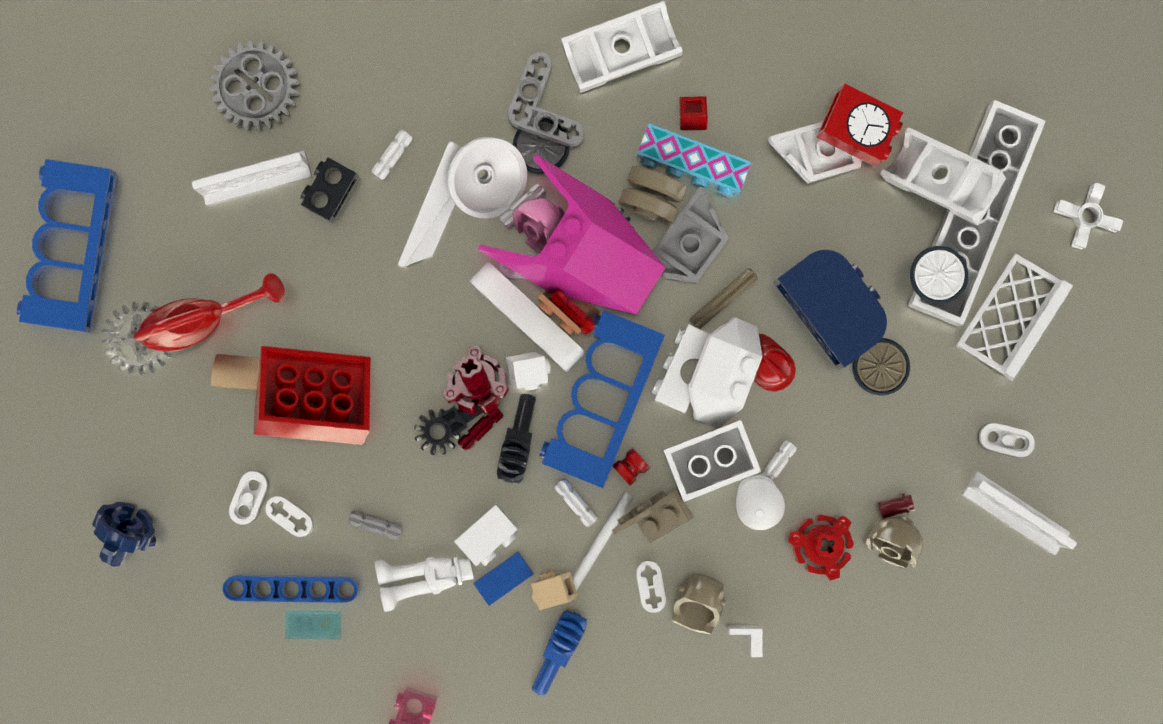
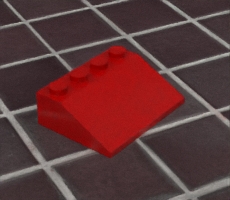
(312, 395)

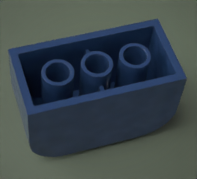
(834, 305)

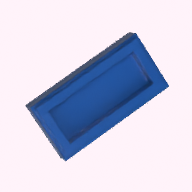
(503, 578)

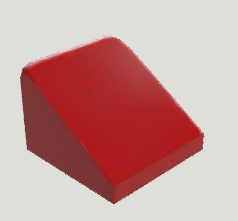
(693, 113)

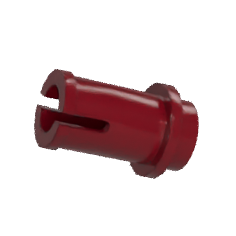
(896, 506)

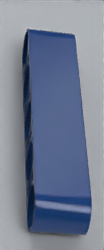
(278, 591)

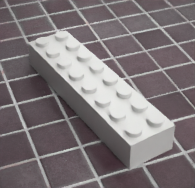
(1007, 143)

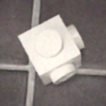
(527, 370)

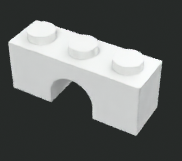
(672, 389)

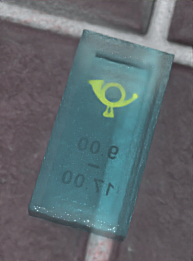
(313, 625)

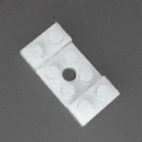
(593, 51)
(965, 189)

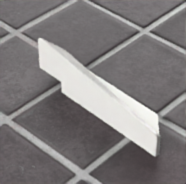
(432, 216)

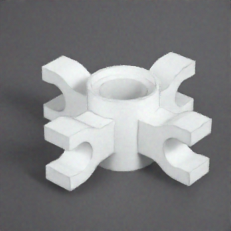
(1083, 228)

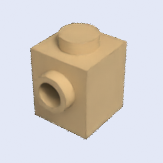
(553, 589)

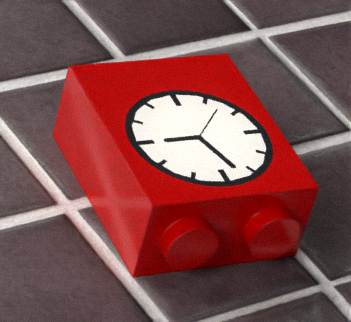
(860, 125)

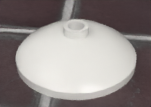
(499, 186)

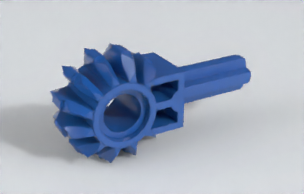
(559, 649)

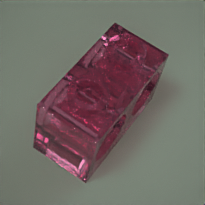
(405, 716)

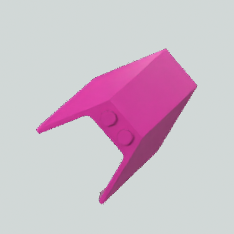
(591, 251)

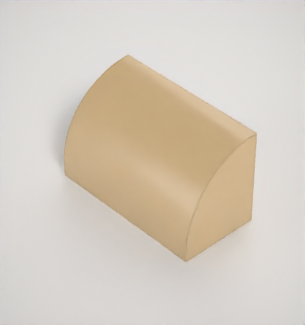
(235, 371)

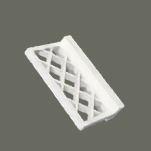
(253, 178)
(1034, 330)
(1017, 514)

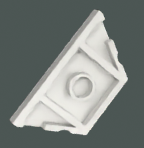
(811, 156)

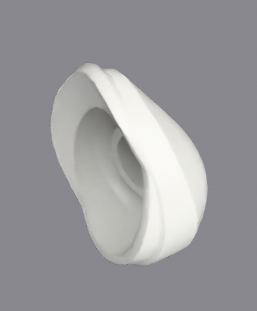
(759, 502)

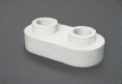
(1006, 440)
(246, 496)

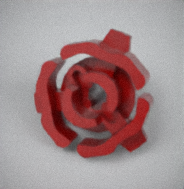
(812, 542)

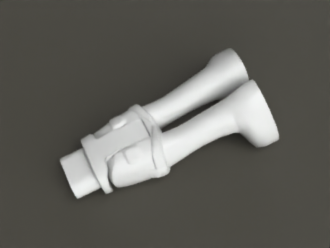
(438, 574)

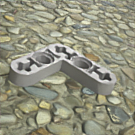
(534, 113)

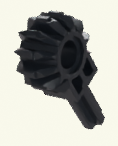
(452, 421)
(517, 443)

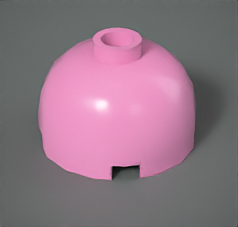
(538, 221)

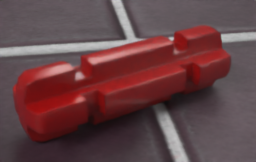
(572, 311)

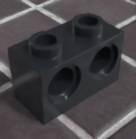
(336, 193)

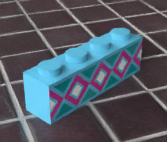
(694, 160)

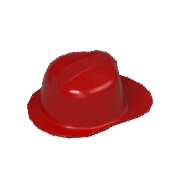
(776, 367)

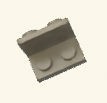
(657, 516)

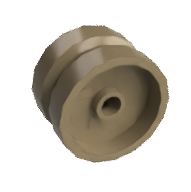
(654, 192)

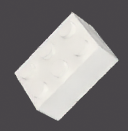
(711, 460)

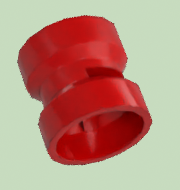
(636, 462)

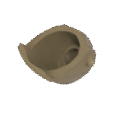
(699, 603)

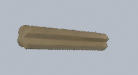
(724, 298)

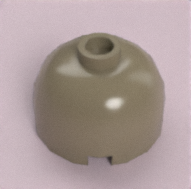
(897, 541)

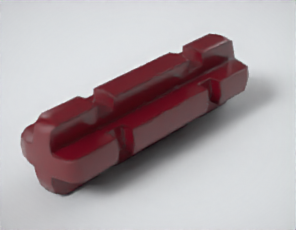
(479, 429)

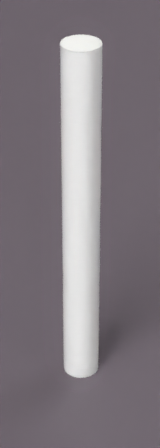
(601, 539)

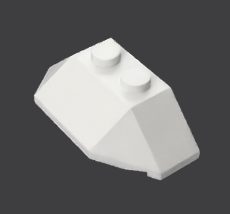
(725, 372)

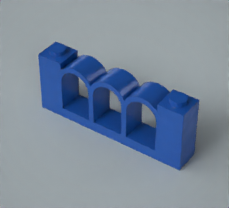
(80, 179)
(630, 337)

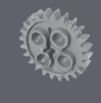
(269, 67)

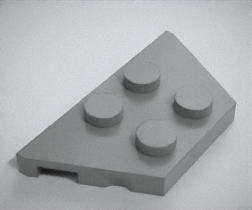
(691, 241)

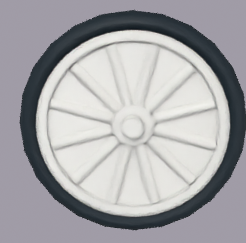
(939, 275)

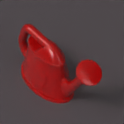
(193, 320)

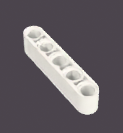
(527, 316)

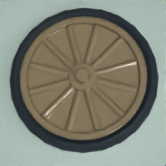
(882, 368)

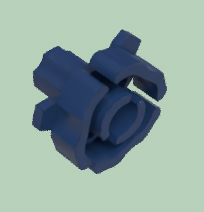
(121, 533)

